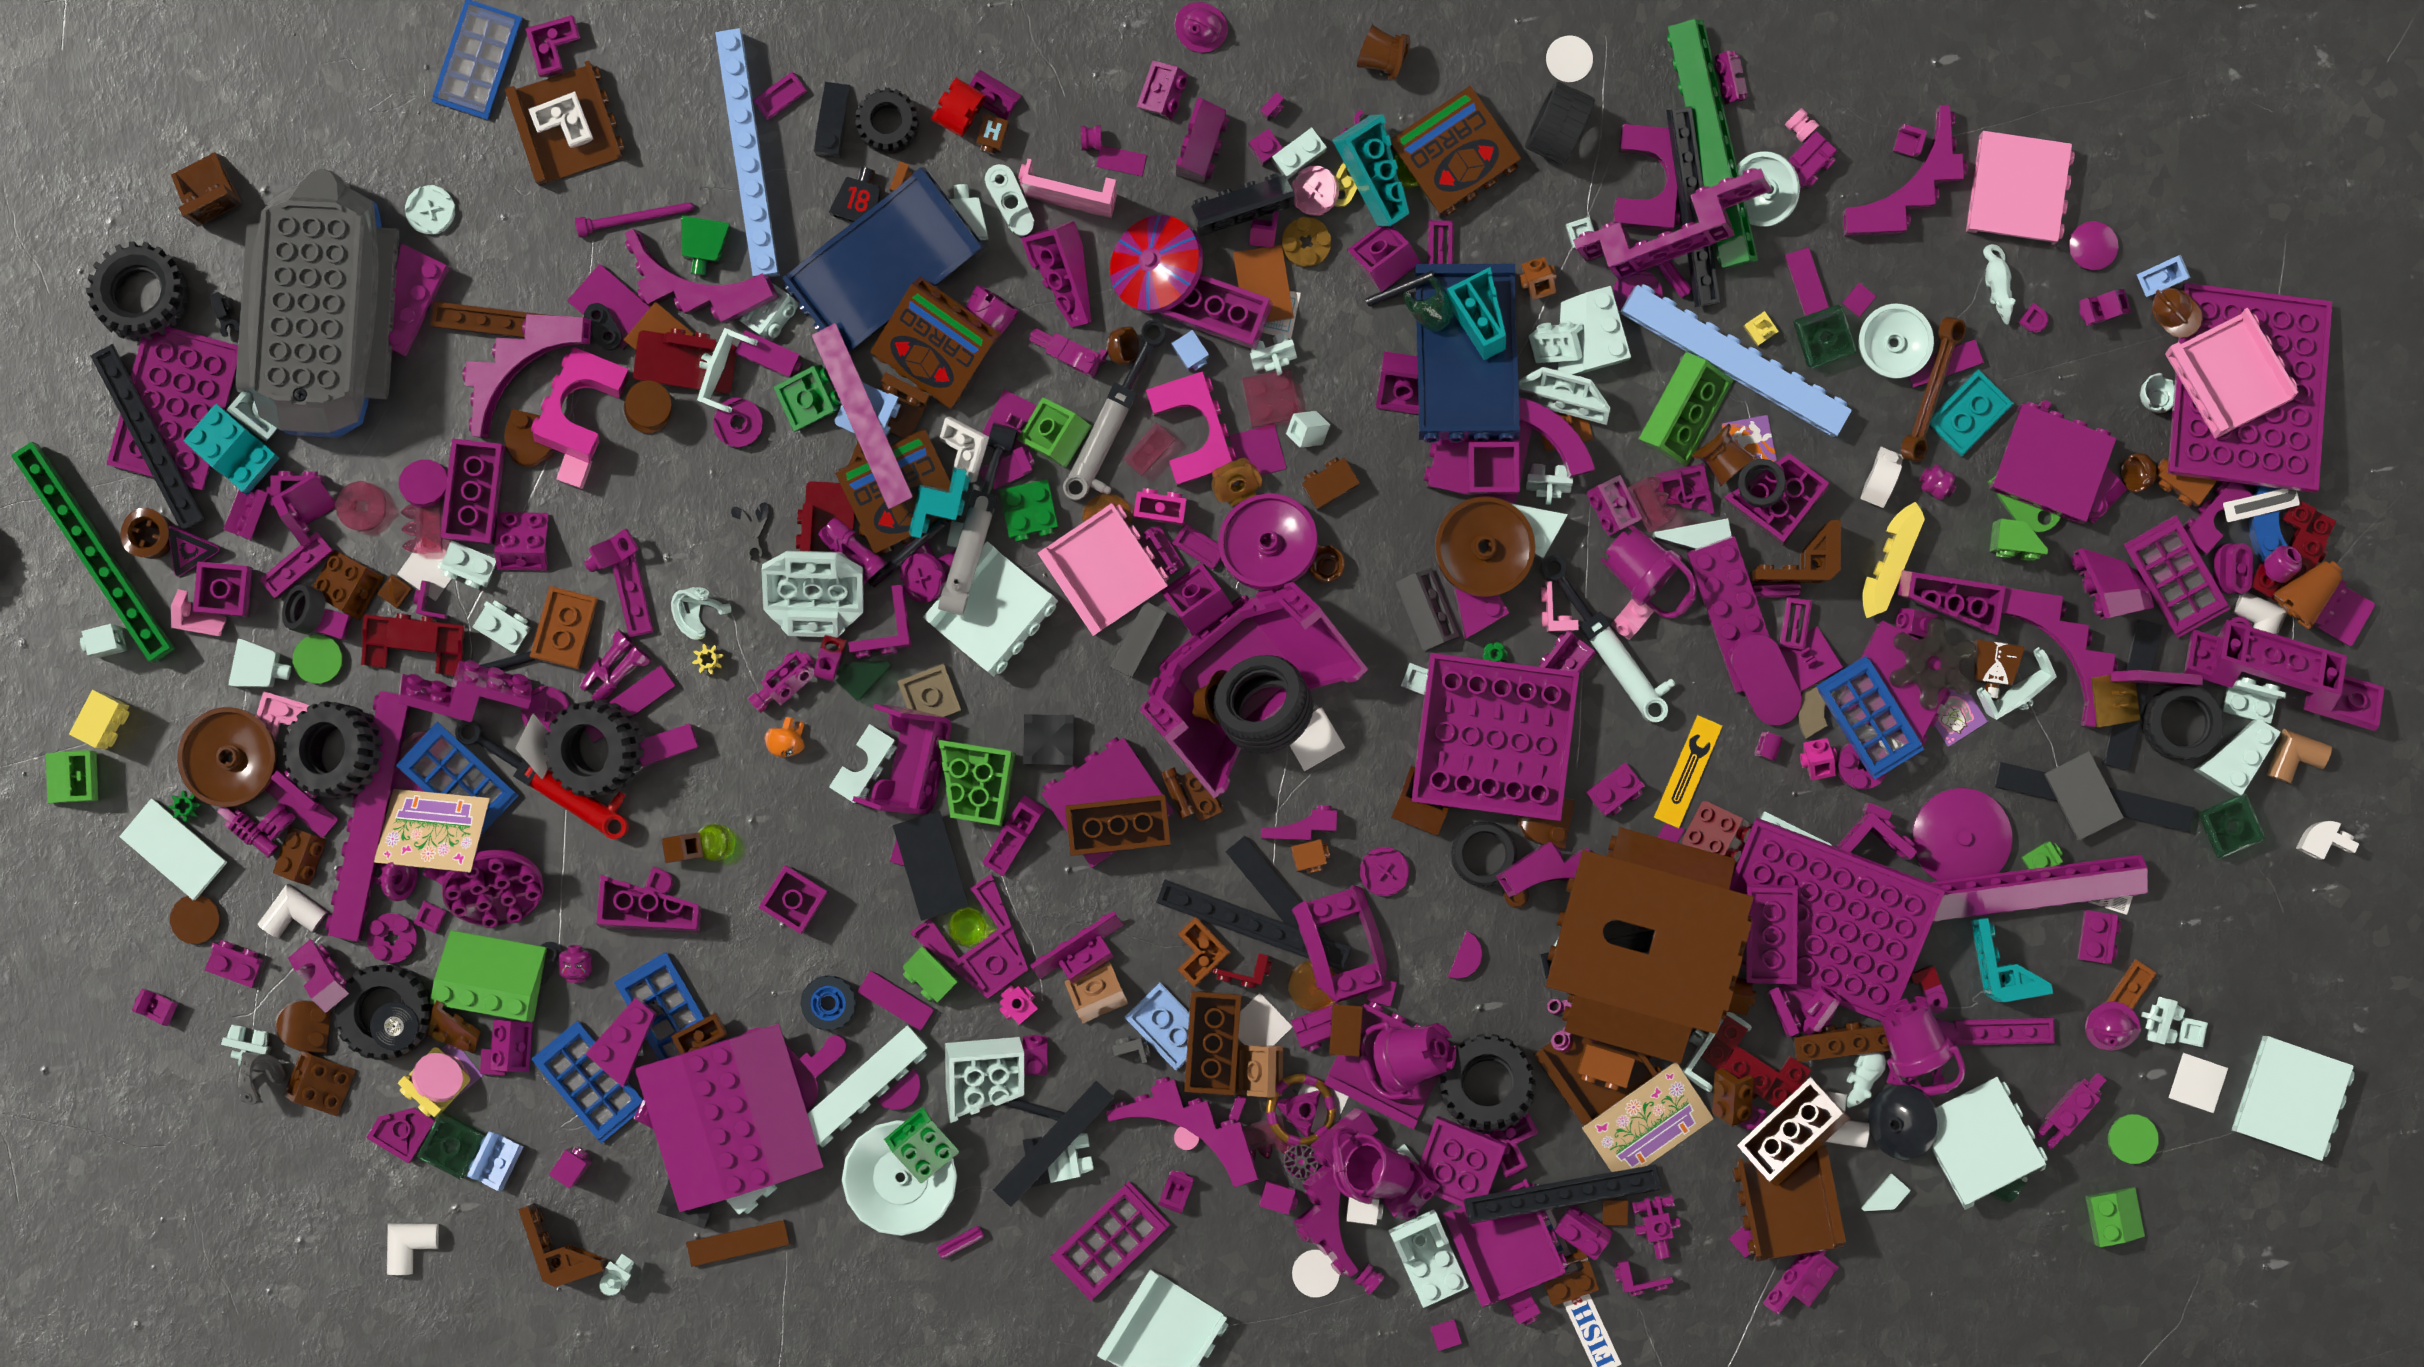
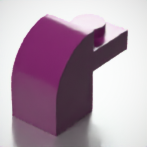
(2104, 307)

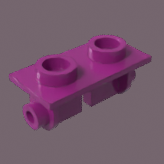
(1732, 88)
(1162, 549)

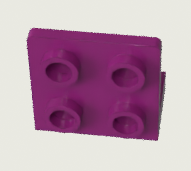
(302, 505)
(521, 541)
(2344, 614)
(1789, 1007)

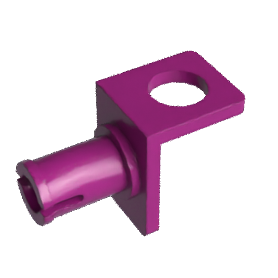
(610, 552)

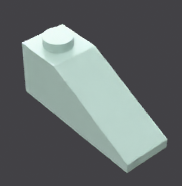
(1695, 535)

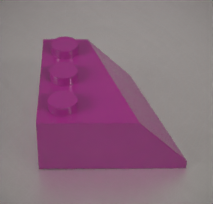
(1801, 494)

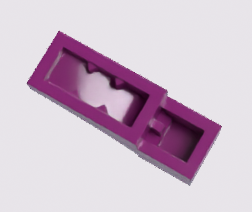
(1321, 819)
(1013, 835)

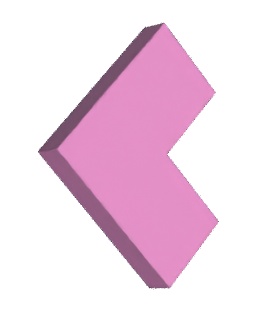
(277, 710)

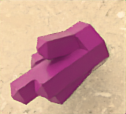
(1819, 1010)

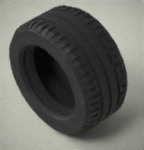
(1276, 731)

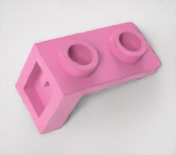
(184, 618)
(1563, 623)

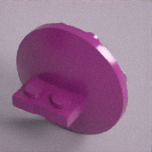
(495, 889)

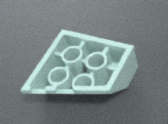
(1602, 333)
(982, 1074)

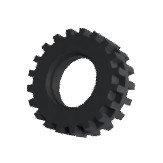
(119, 267)

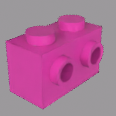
(1160, 508)

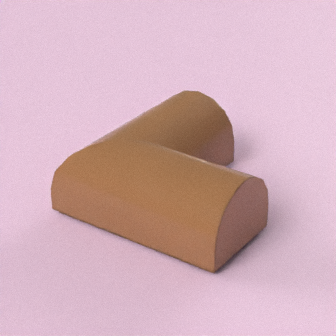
(2296, 748)

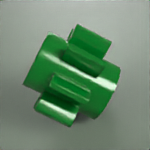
(185, 812)

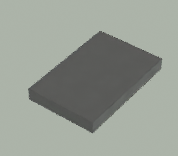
(2083, 795)

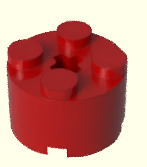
(958, 107)

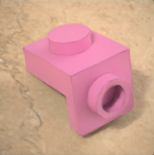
(1631, 619)

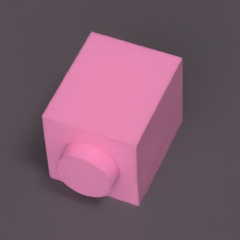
(573, 471)

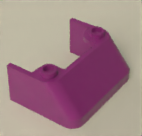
(915, 764)

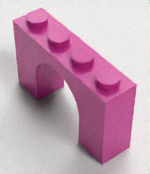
(578, 372)
(1194, 393)

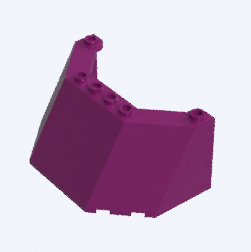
(1271, 623)

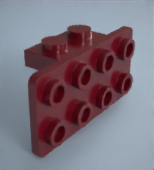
(676, 357)
(822, 503)

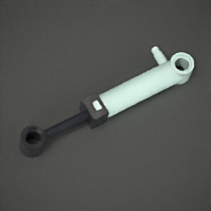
(1612, 651)

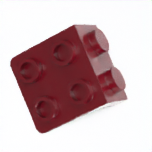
(1717, 831)
(1262, 968)

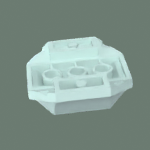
(812, 592)

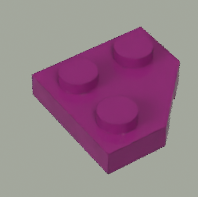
(401, 1132)

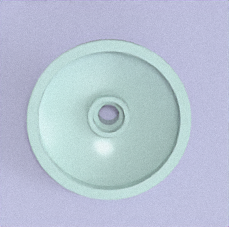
(1774, 207)
(1913, 338)

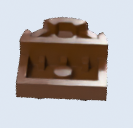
(520, 440)
(1546, 830)
(303, 1026)

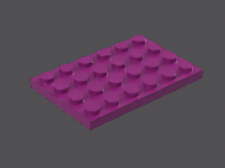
(179, 383)

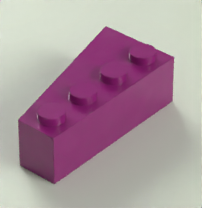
(416, 288)
(1963, 600)
(640, 908)

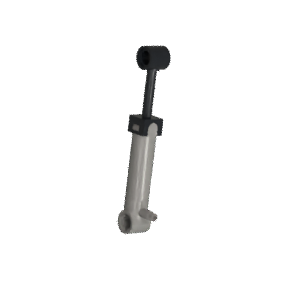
(1109, 422)
(975, 527)

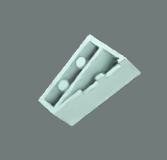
(1544, 526)

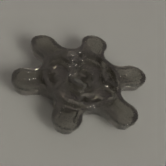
(1916, 669)

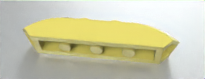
(1905, 530)

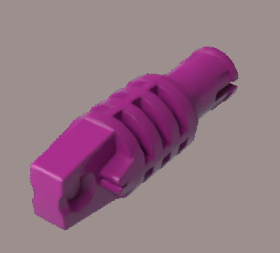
(247, 830)

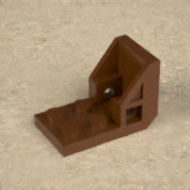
(205, 190)
(1823, 548)
(575, 1262)

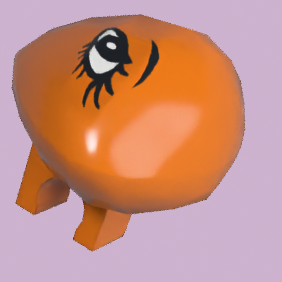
(786, 740)

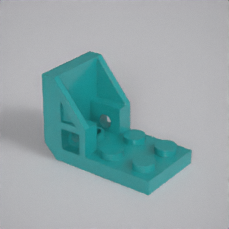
(2018, 981)

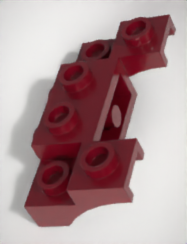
(2307, 540)
(412, 635)
(1767, 1083)

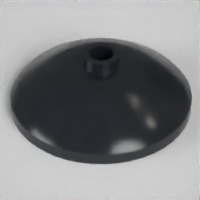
(1916, 1120)

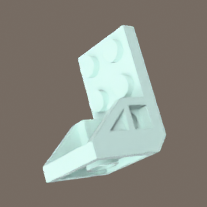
(1428, 1258)

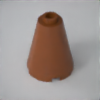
(2310, 593)

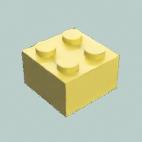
(100, 720)

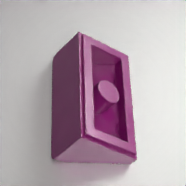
(999, 97)

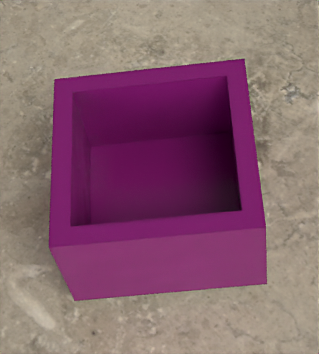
(1493, 468)

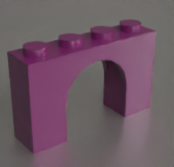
(1660, 211)

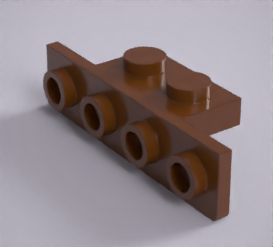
(1840, 1042)

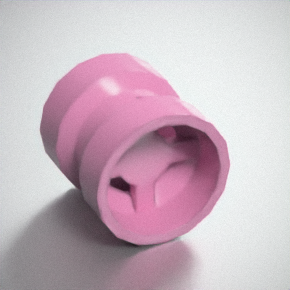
(1801, 125)

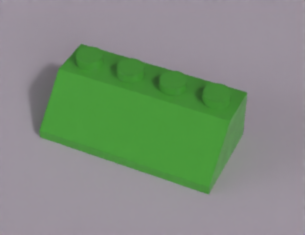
(1686, 409)

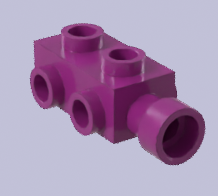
(787, 680)

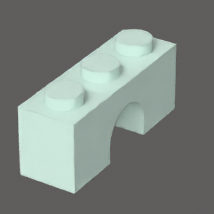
(877, 747)

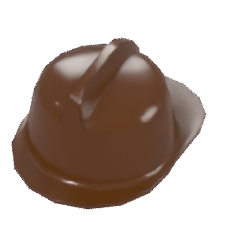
(2176, 312)
(1204, 698)

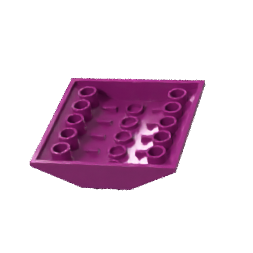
(1495, 736)
(729, 1118)

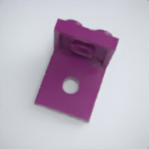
(888, 645)
(1884, 831)

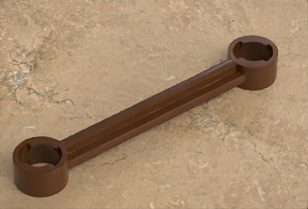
(1915, 445)

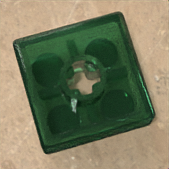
(1838, 343)
(2246, 832)
(436, 1151)

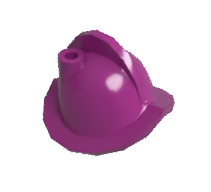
(1200, 27)
(2112, 1026)

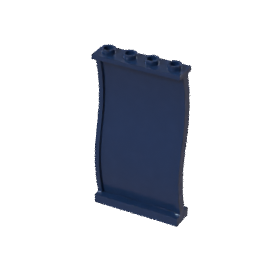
(874, 260)
(1457, 389)

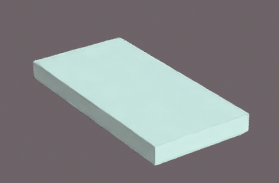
(173, 849)

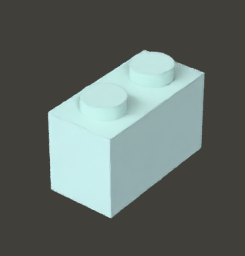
(1299, 153)
(103, 641)

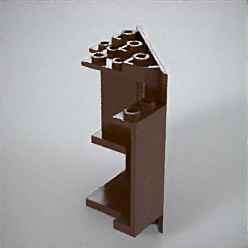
(1694, 956)

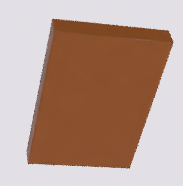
(1265, 274)
(564, 628)

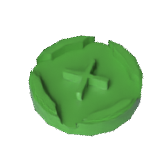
(317, 659)
(2133, 1139)

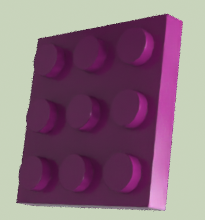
(1460, 1161)

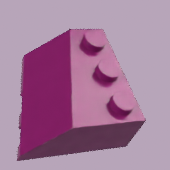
(1202, 141)

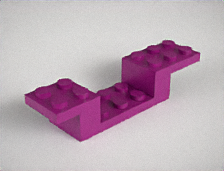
(1713, 227)
(2290, 663)

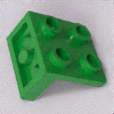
(921, 1145)

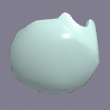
(2157, 393)

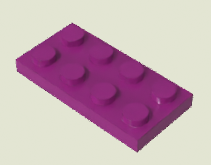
(1773, 934)

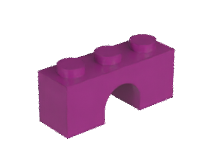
(2202, 528)
(323, 980)

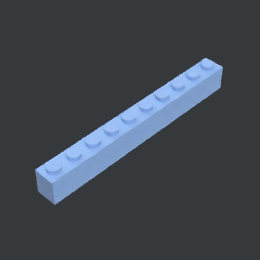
(747, 152)
(1736, 361)

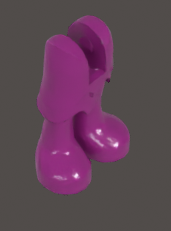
(841, 539)
(602, 671)

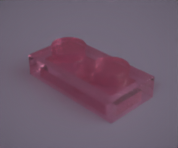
(1148, 449)

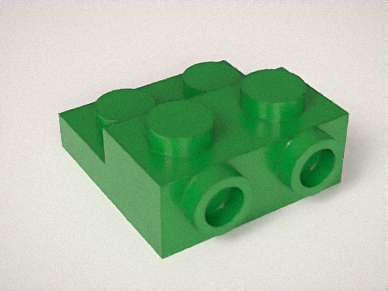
(808, 397)
(1028, 510)

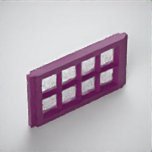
(2176, 576)
(1109, 1241)

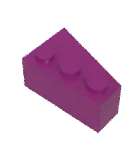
(1478, 612)

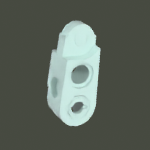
(1019, 218)

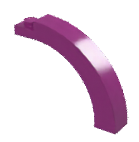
(1560, 435)

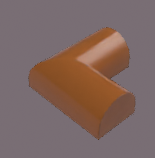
(1206, 955)

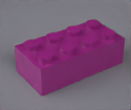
(1223, 312)
(472, 491)

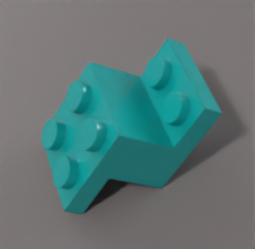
(231, 449)
(939, 502)

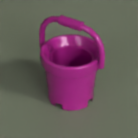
(1645, 568)
(1918, 1044)
(1406, 1056)
(1369, 1168)

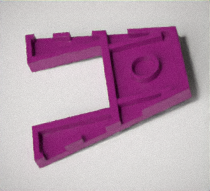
(994, 960)

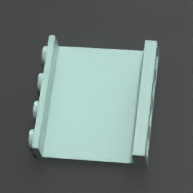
(999, 612)
(2293, 1098)
(1984, 1142)
(1163, 1327)

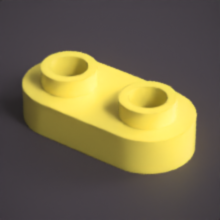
(1346, 185)

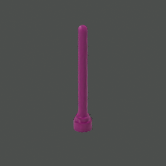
(587, 225)

